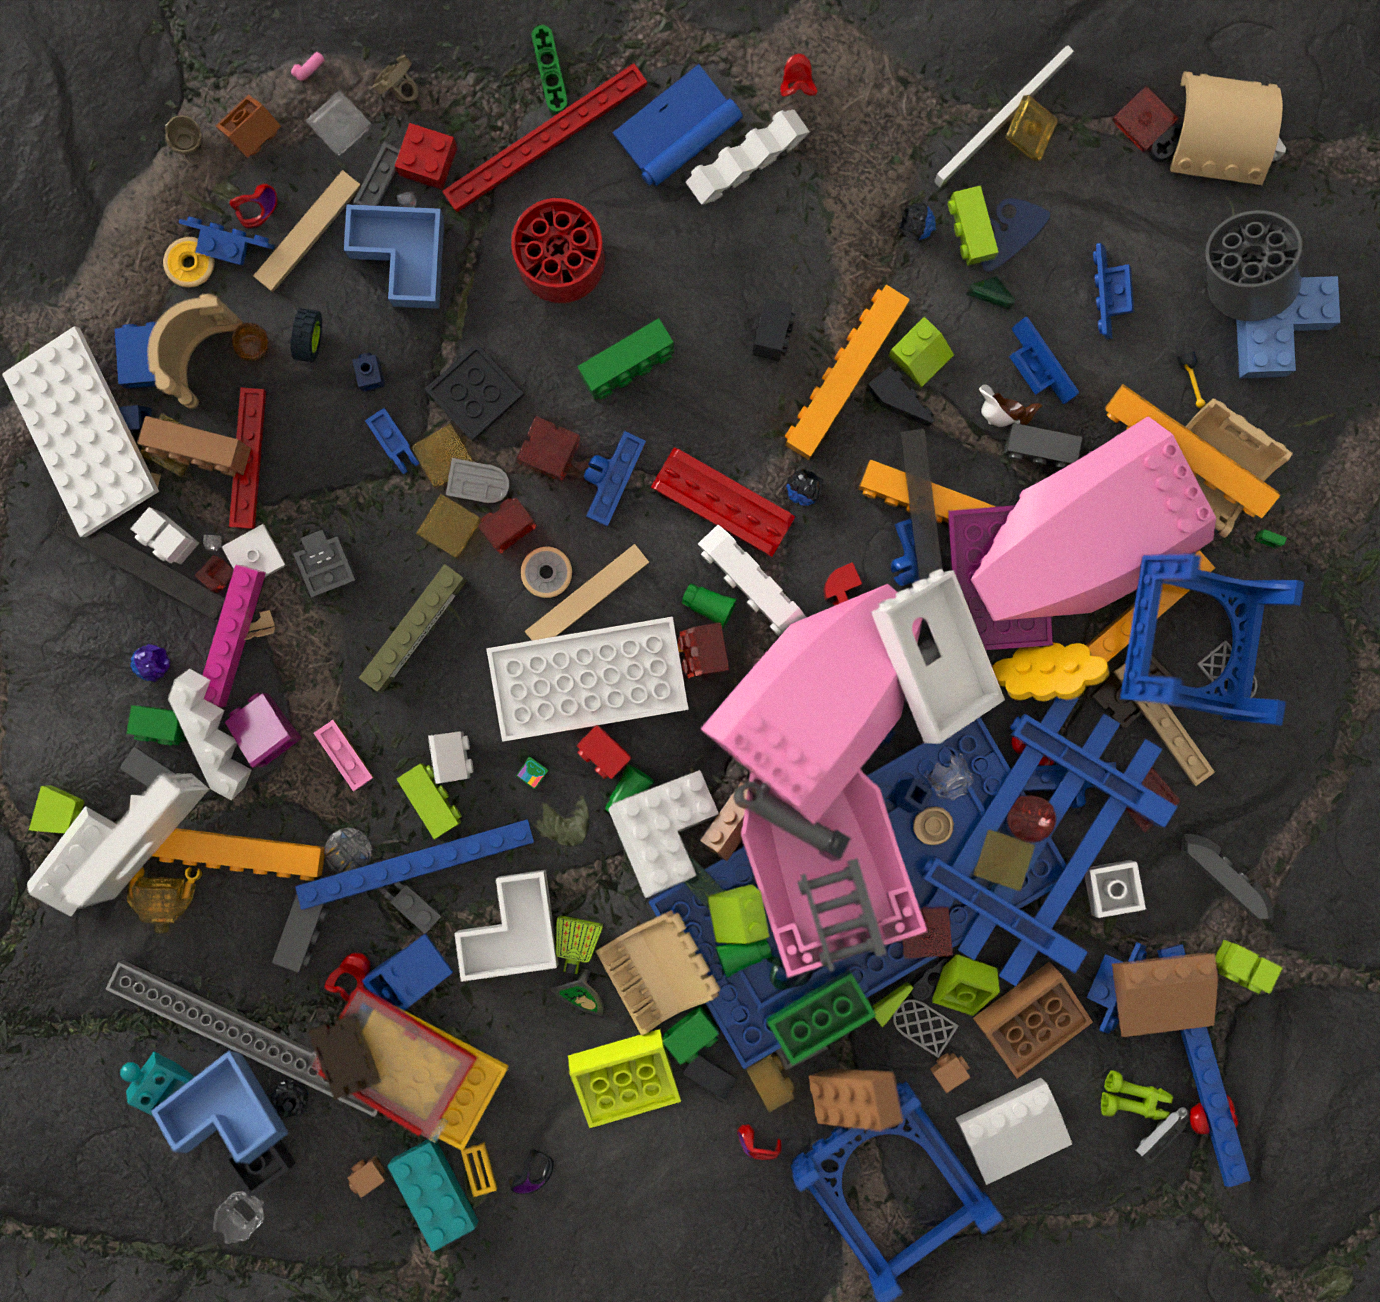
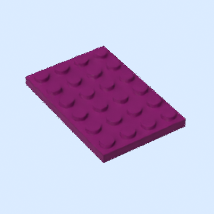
(970, 540)

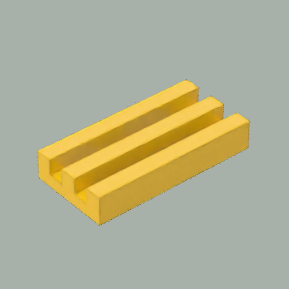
(473, 1149)

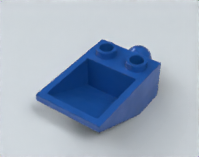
(408, 973)

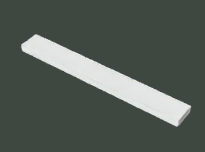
(1003, 116)

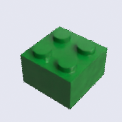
(154, 724)
(691, 1034)

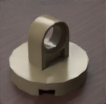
(394, 77)

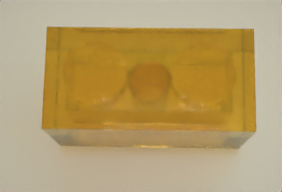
(770, 1082)

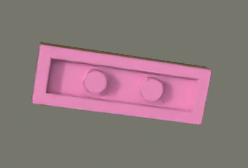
(343, 755)

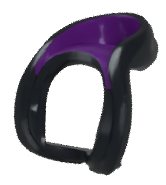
(523, 1183)

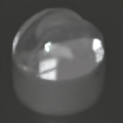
(407, 199)
(212, 542)

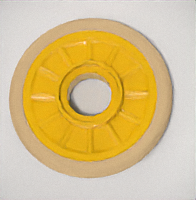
(174, 266)

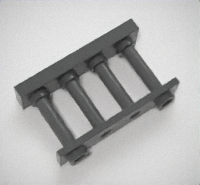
(865, 920)

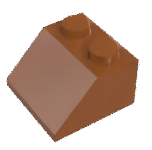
(248, 126)

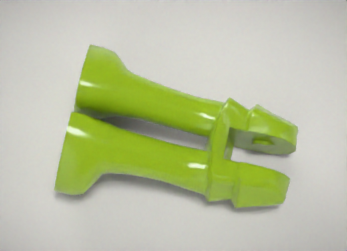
(1111, 1103)

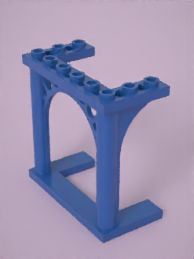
(1252, 595)
(883, 1274)

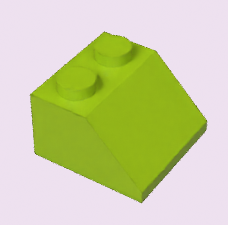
(921, 352)
(738, 915)
(966, 985)

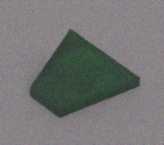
(992, 291)

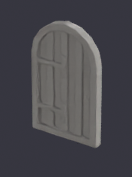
(477, 481)

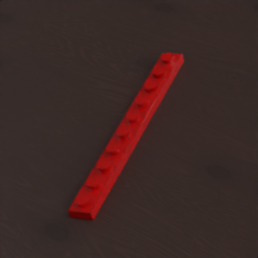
(545, 137)

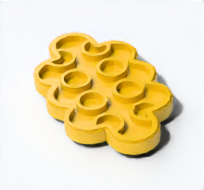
(1050, 671)

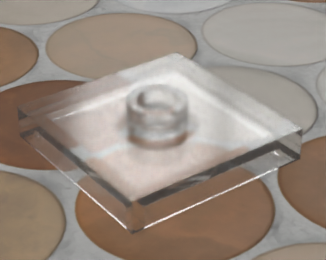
(338, 123)

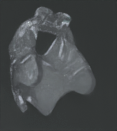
(949, 778)
(232, 1223)

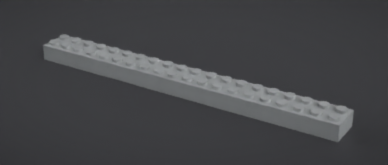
(222, 1026)

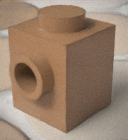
(950, 1071)
(367, 1176)

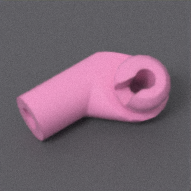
(303, 72)

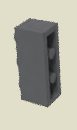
(1041, 446)
(299, 936)

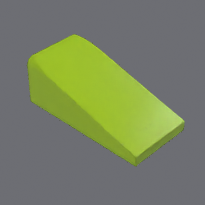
(888, 1005)

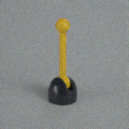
(1188, 362)

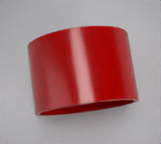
(551, 285)

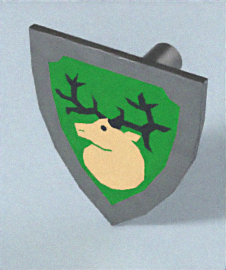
(580, 995)

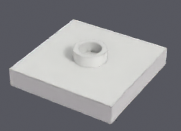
(256, 551)

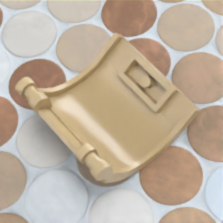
(1228, 129)
(178, 335)
(1241, 443)

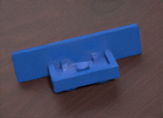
(221, 244)
(1114, 290)
(1039, 364)
(1103, 987)

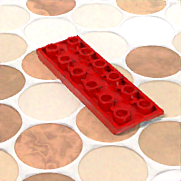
(723, 502)

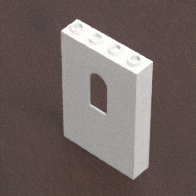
(958, 683)
(135, 839)

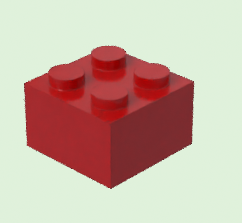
(426, 156)
(603, 752)

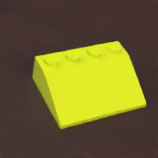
(623, 1078)

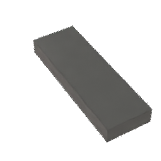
(379, 177)

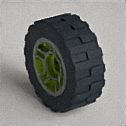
(306, 335)

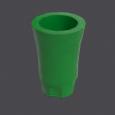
(709, 604)
(631, 783)
(739, 956)

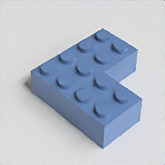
(407, 239)
(1268, 344)
(224, 1100)

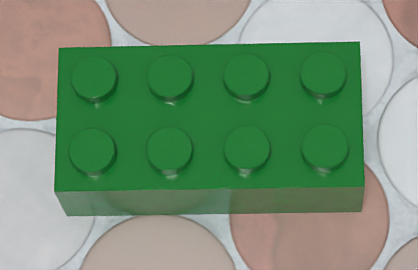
(627, 359)
(820, 1017)

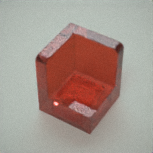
(215, 574)

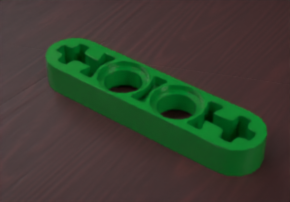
(549, 70)

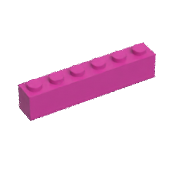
(231, 632)

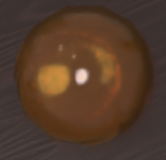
(250, 341)

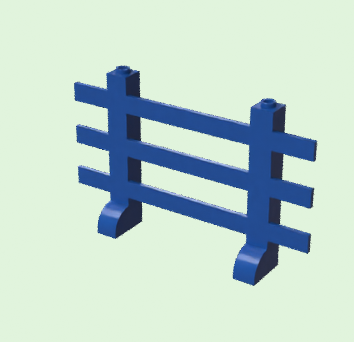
(1082, 766)

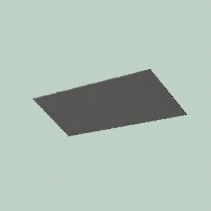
(143, 768)

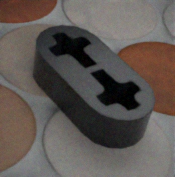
(1165, 139)

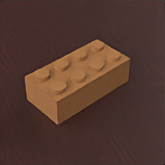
(194, 446)
(855, 1098)

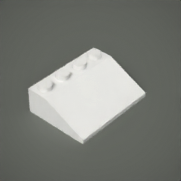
(1014, 1130)

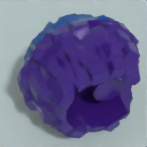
(150, 662)

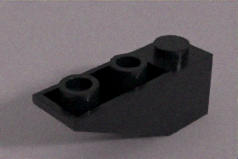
(895, 396)

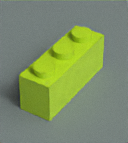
(973, 225)
(429, 800)

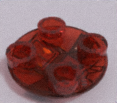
(1031, 819)

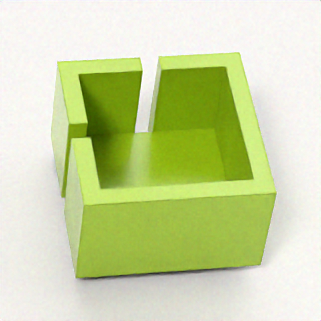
(1241, 964)

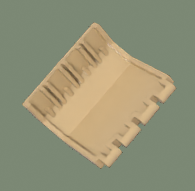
(657, 971)

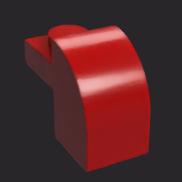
(841, 581)

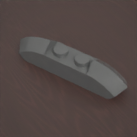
(1218, 868)

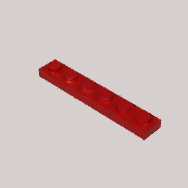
(250, 433)

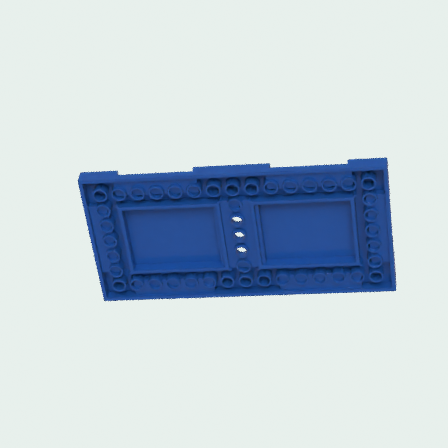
(749, 994)

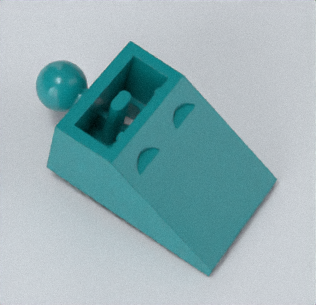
(145, 1091)

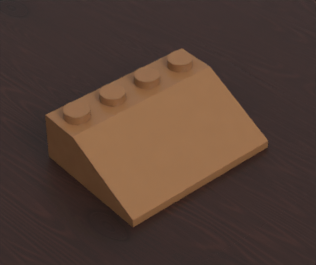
(1166, 993)
(1033, 1019)

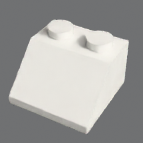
(450, 757)

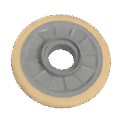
(546, 557)

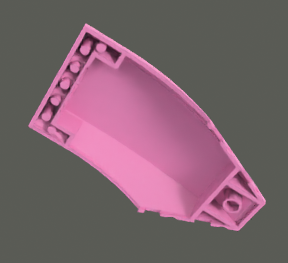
(1085, 528)
(815, 705)
(781, 859)

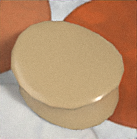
(933, 825)

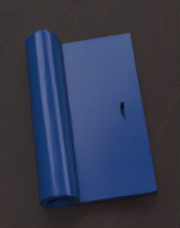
(668, 137)

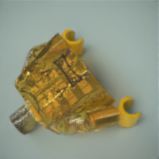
(161, 899)

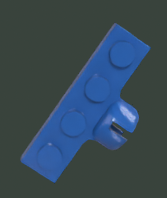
(612, 477)
(908, 561)
(1049, 777)

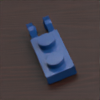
(391, 438)

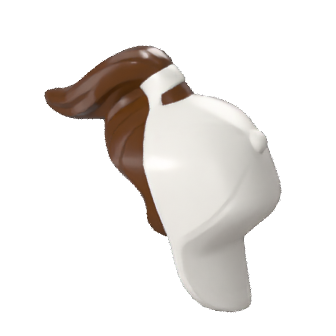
(1005, 411)

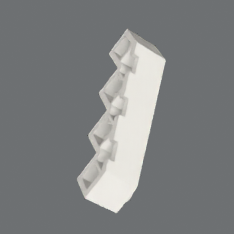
(755, 152)
(746, 574)
(210, 746)

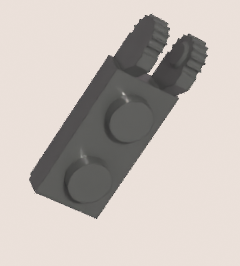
(412, 906)

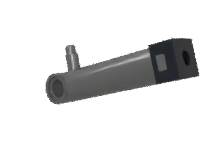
(828, 842)

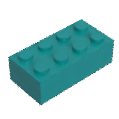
(433, 1194)

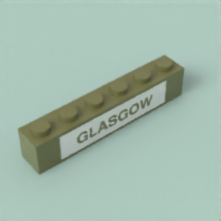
(412, 629)

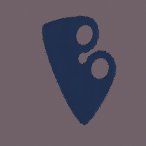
(1021, 230)

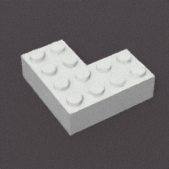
(651, 825)
(523, 939)

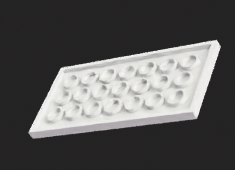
(80, 432)
(587, 679)

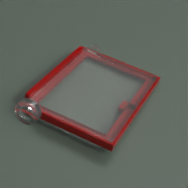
(414, 1062)

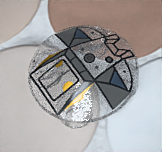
(347, 850)

